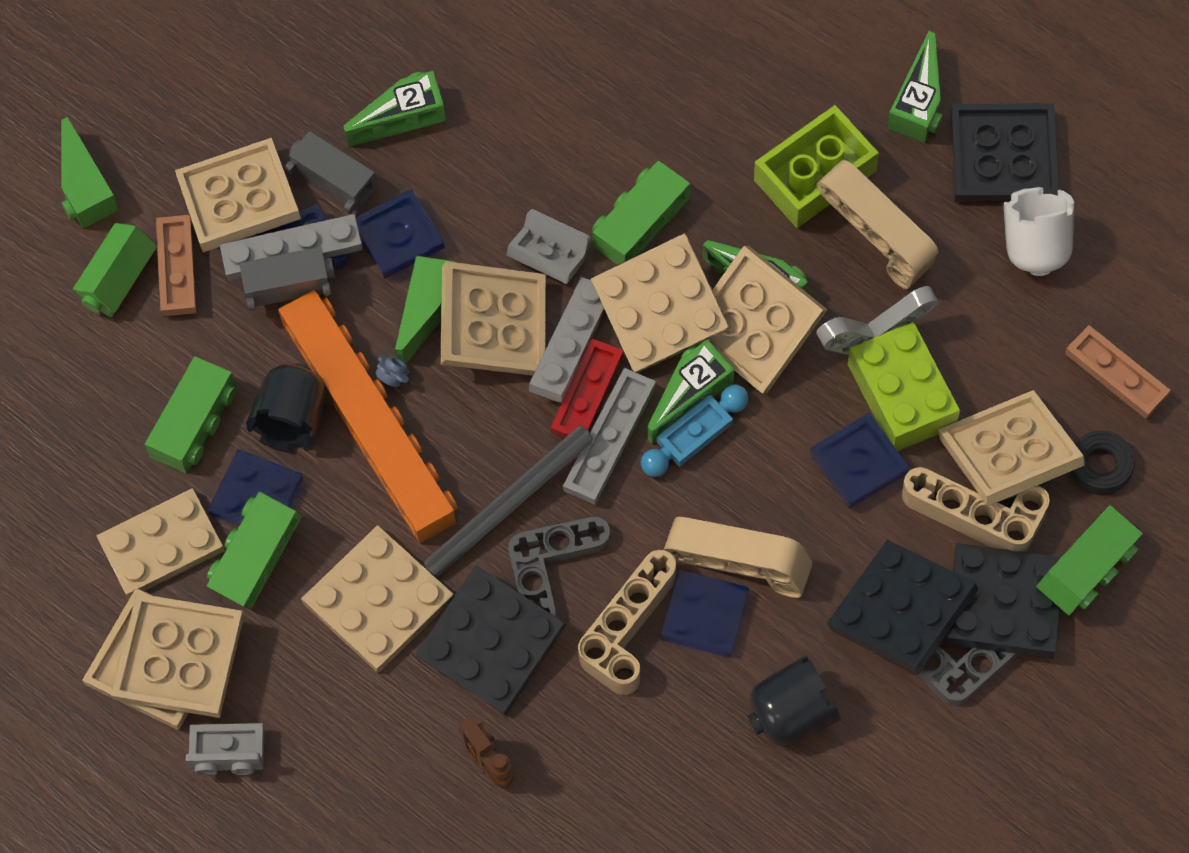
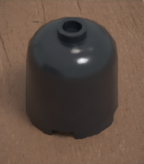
(288, 408)
(791, 704)

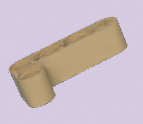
(881, 222)
(972, 505)
(741, 552)
(633, 616)

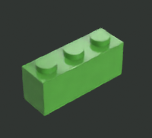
(640, 213)
(191, 415)
(253, 550)
(1091, 561)

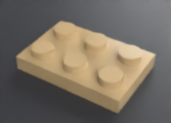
(160, 543)

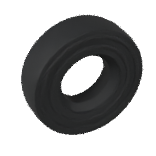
(1123, 456)

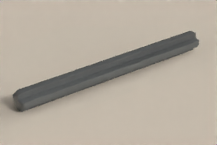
(508, 501)

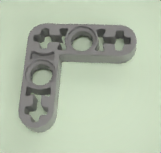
(843, 333)

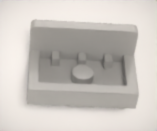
(549, 246)
(226, 748)

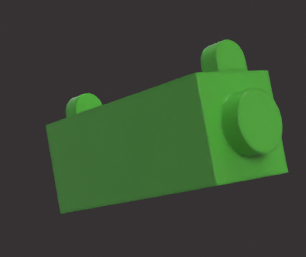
(114, 269)

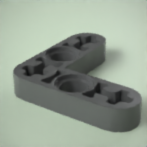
(536, 561)
(951, 671)

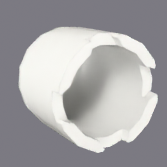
(1039, 230)

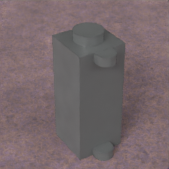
(331, 171)
(286, 277)

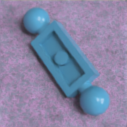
(694, 430)

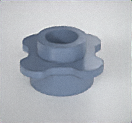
(392, 370)

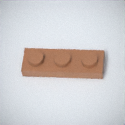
(176, 265)
(1117, 372)

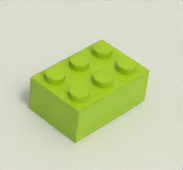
(797, 164)
(903, 386)

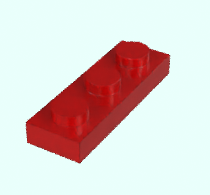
(587, 388)

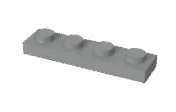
(335, 236)
(568, 343)
(609, 436)

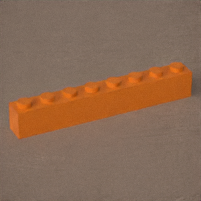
(368, 417)

